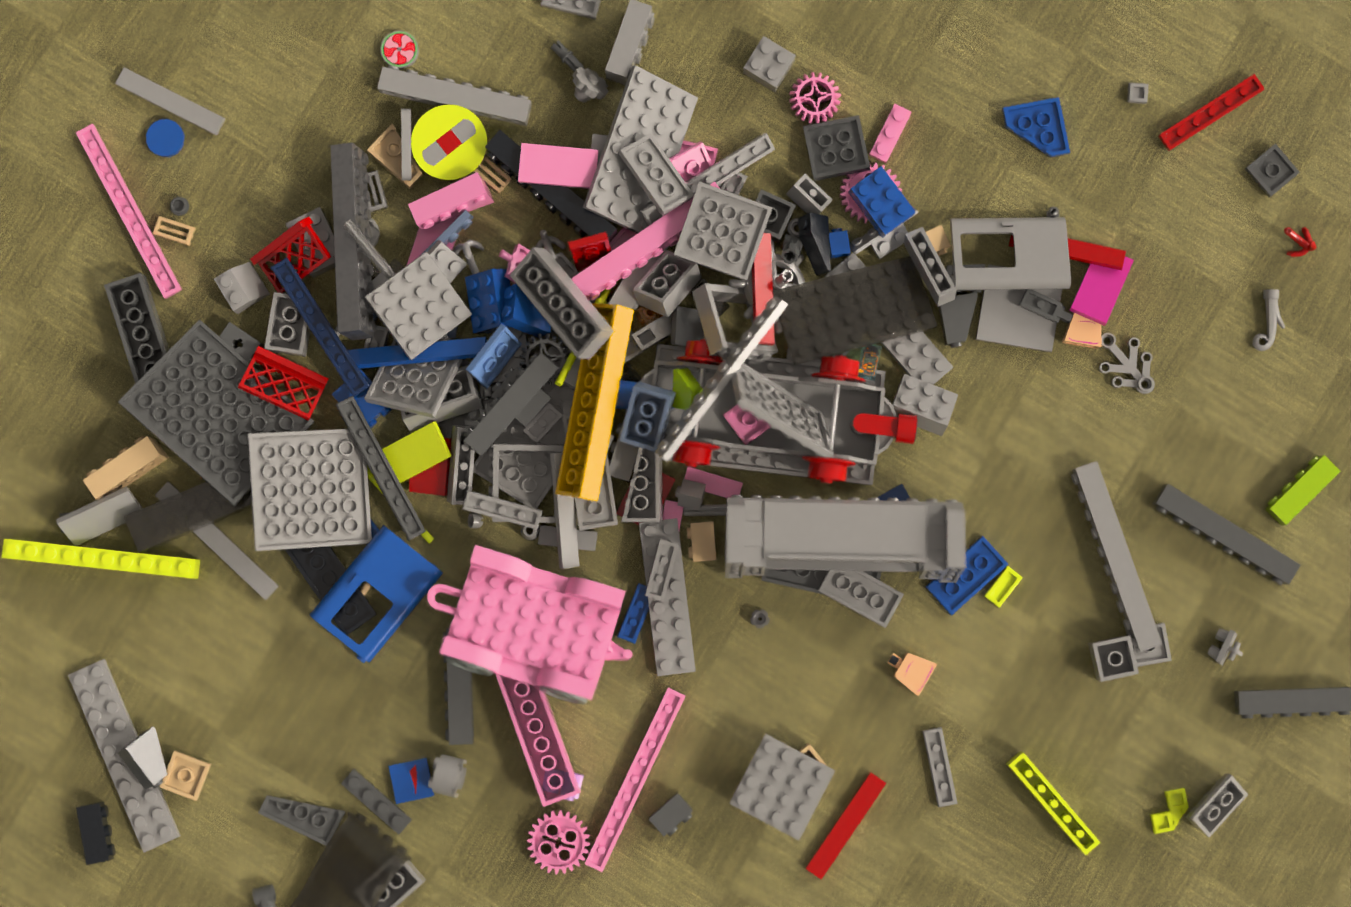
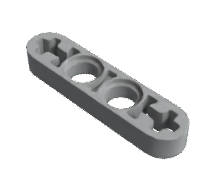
(406, 144)

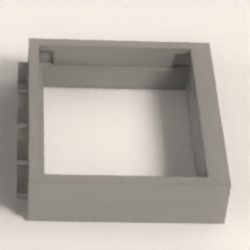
(704, 299)
(494, 471)

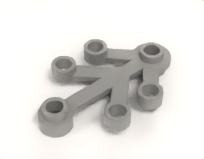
(1128, 365)

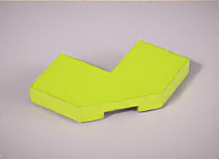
(1177, 806)

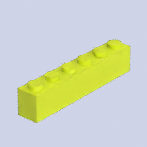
(1053, 803)

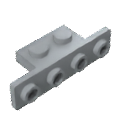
(880, 245)

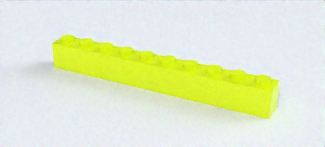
(100, 558)

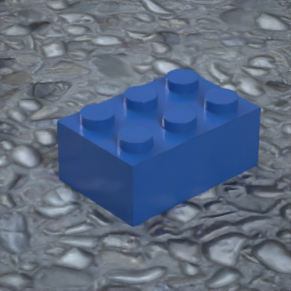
(881, 202)
(486, 299)

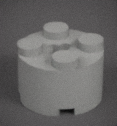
(448, 775)

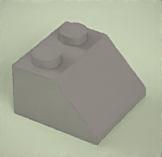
(241, 287)

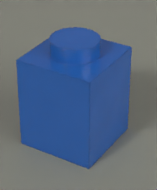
(839, 243)

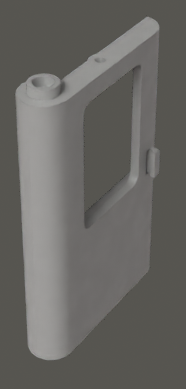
(1038, 249)

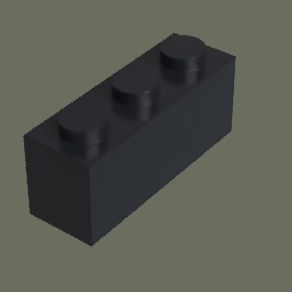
(95, 833)

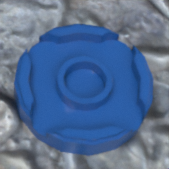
(165, 138)

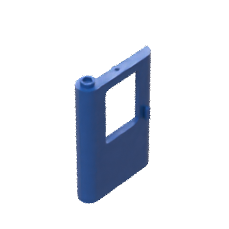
(392, 570)

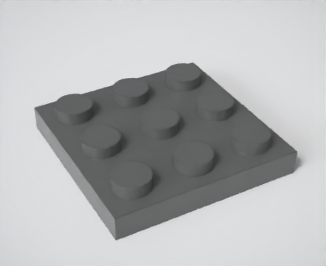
(836, 148)

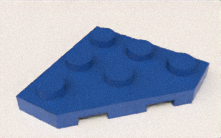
(1040, 125)

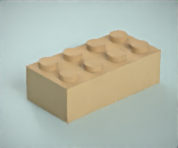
(126, 467)

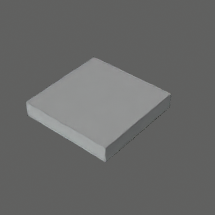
(1157, 654)

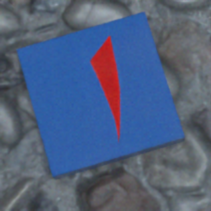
(411, 780)

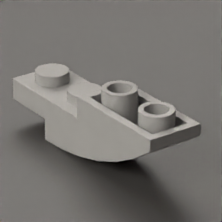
(648, 336)

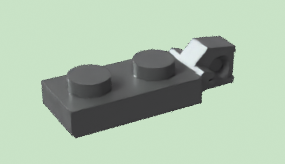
(1044, 306)

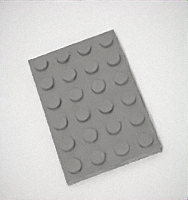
(782, 410)

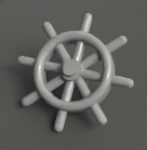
(790, 273)

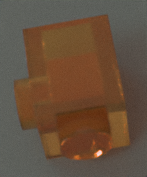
(647, 316)

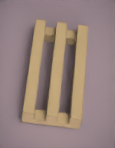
(498, 170)
(189, 235)

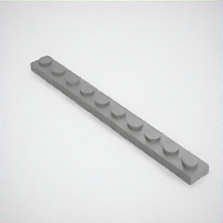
(721, 378)

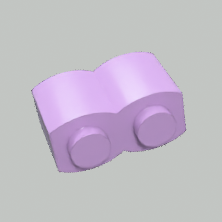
(567, 785)

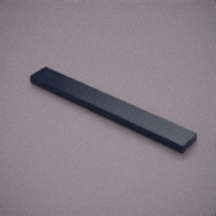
(320, 327)

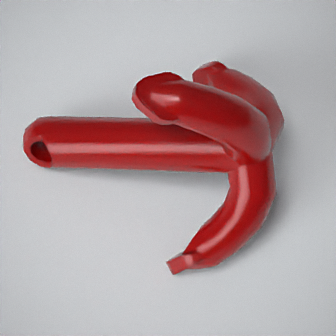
(1306, 244)

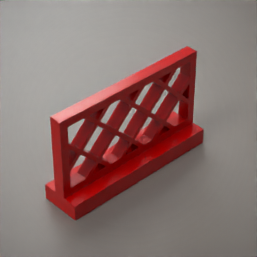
(286, 240)
(286, 369)

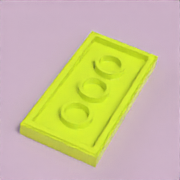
(417, 452)

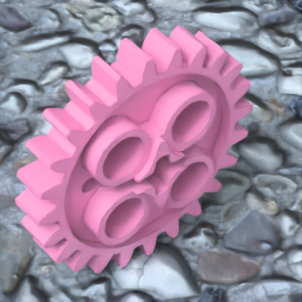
(853, 180)
(553, 859)

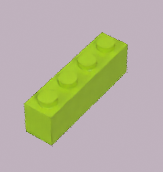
(1302, 489)

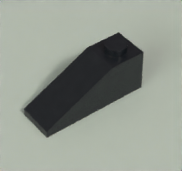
(815, 239)

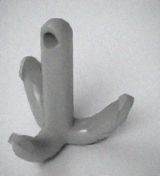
(546, 242)
(468, 254)

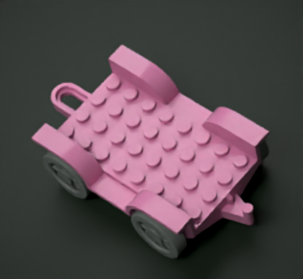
(532, 625)

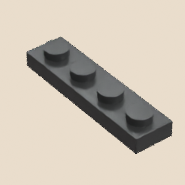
(376, 801)

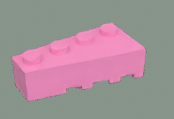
(451, 201)

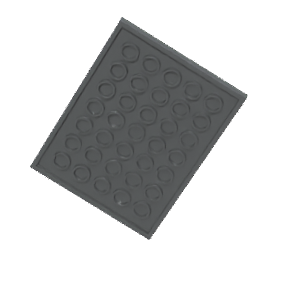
(202, 414)

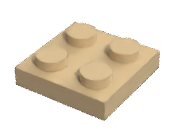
(185, 775)

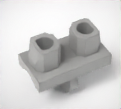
(1220, 654)

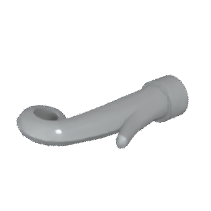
(1273, 317)

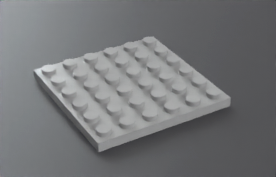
(308, 490)

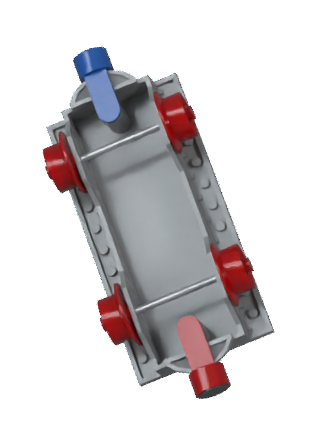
(854, 411)

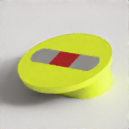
(449, 142)

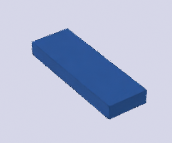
(635, 615)

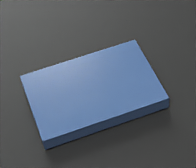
(494, 356)

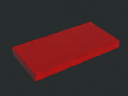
(589, 250)

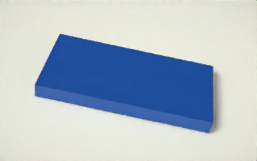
(981, 567)

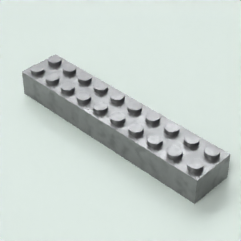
(351, 263)

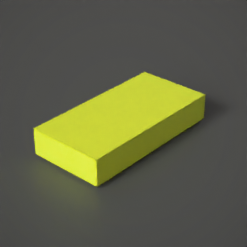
(1003, 586)

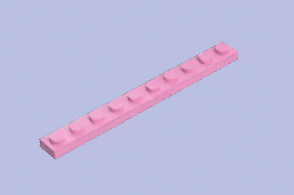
(129, 211)
(635, 779)

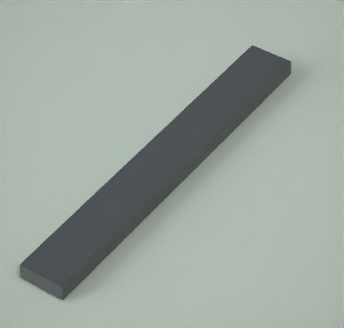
(380, 468)

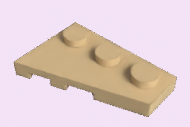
(388, 153)

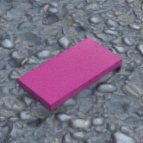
(1100, 291)

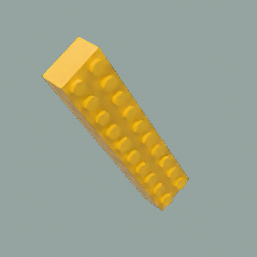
(594, 409)

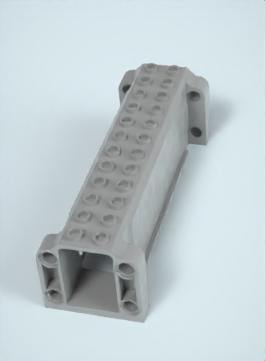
(845, 536)

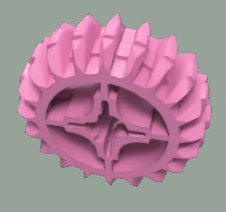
(823, 96)

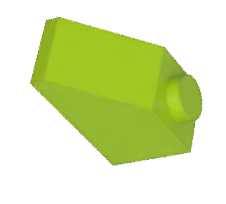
(685, 387)

